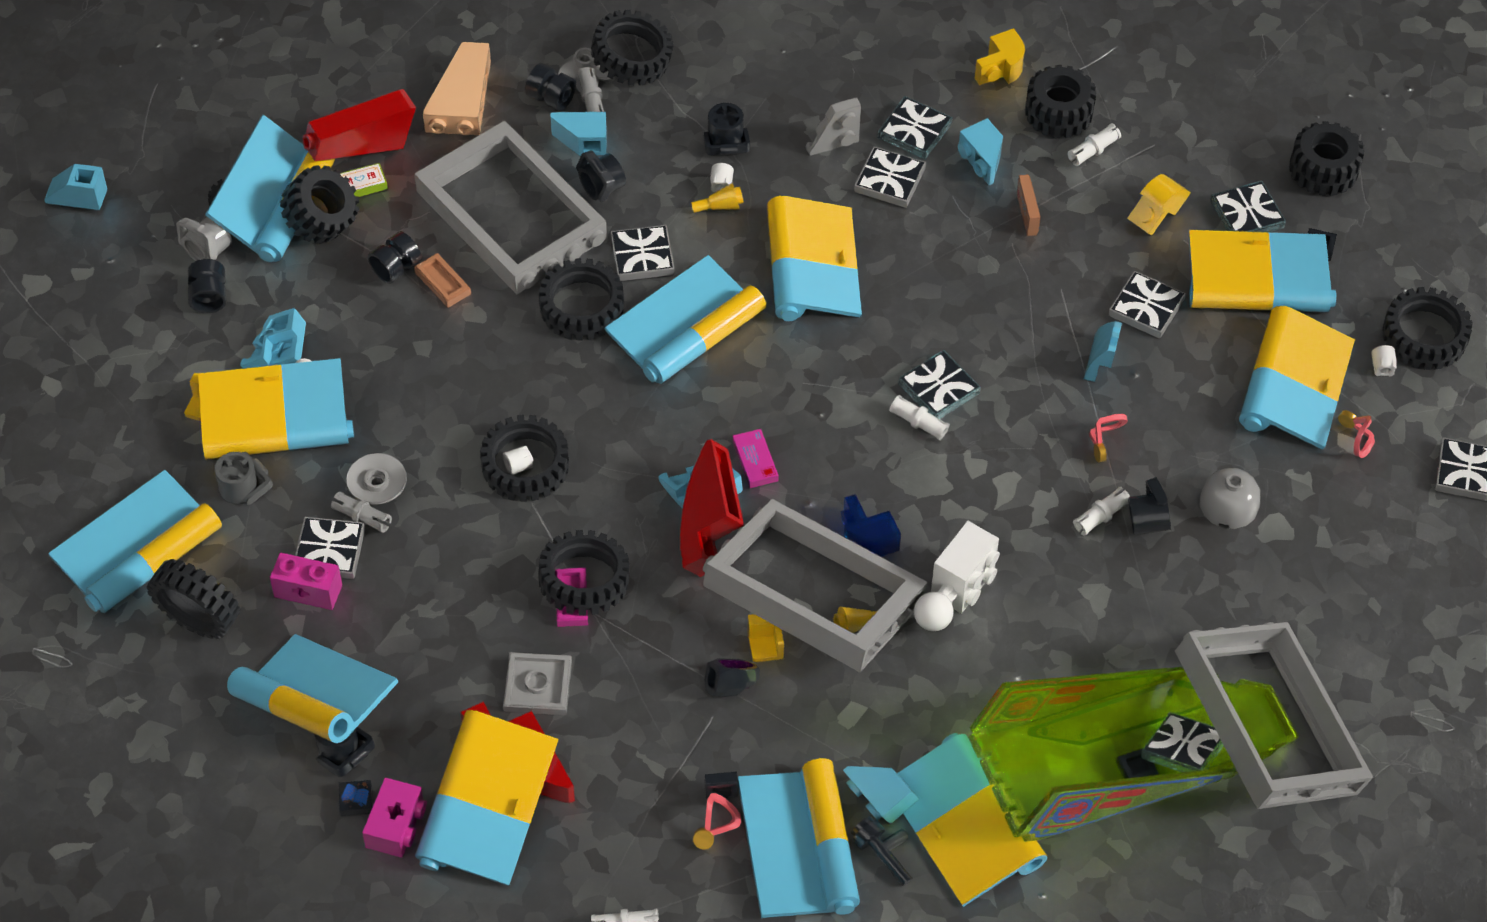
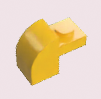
(1003, 58)
(1158, 199)

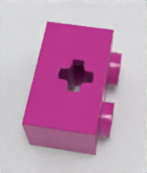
(306, 581)
(394, 817)

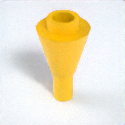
(724, 199)
(852, 618)

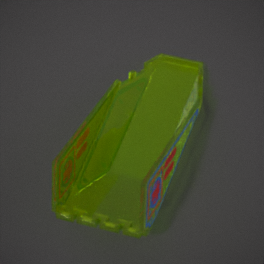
(1058, 741)

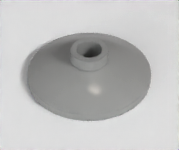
(372, 470)

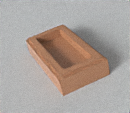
(1028, 205)
(442, 280)

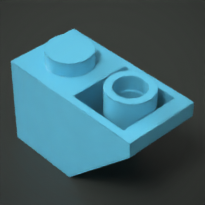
(581, 131)
(982, 148)
(78, 187)
(883, 788)

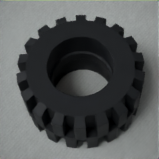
(1060, 117)
(1328, 142)
(307, 217)

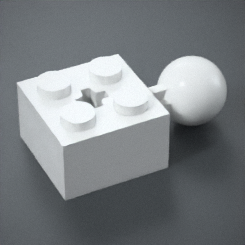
(958, 577)

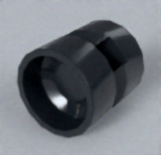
(546, 85)
(398, 255)
(206, 286)

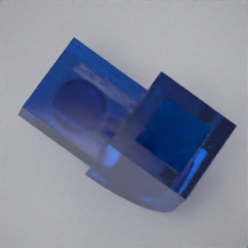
(873, 533)

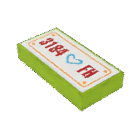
(366, 179)

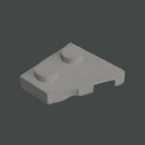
(838, 127)

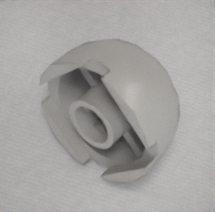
(1230, 498)

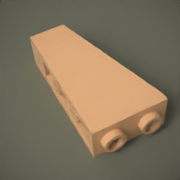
(461, 93)

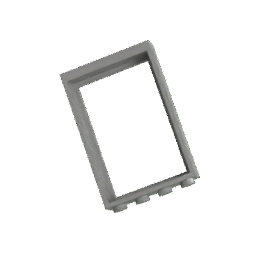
(475, 152)
(798, 620)
(1349, 767)

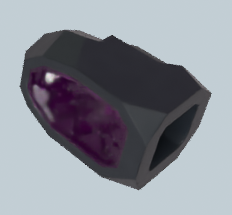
(730, 676)

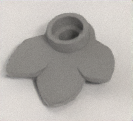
(582, 59)

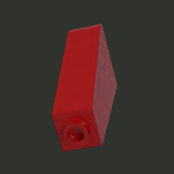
(361, 129)

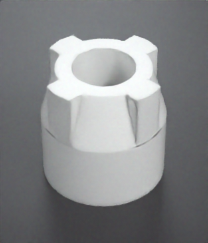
(721, 176)
(1384, 360)
(518, 460)

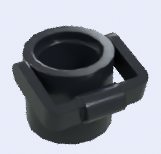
(726, 131)
(600, 175)
(1150, 511)
(346, 755)

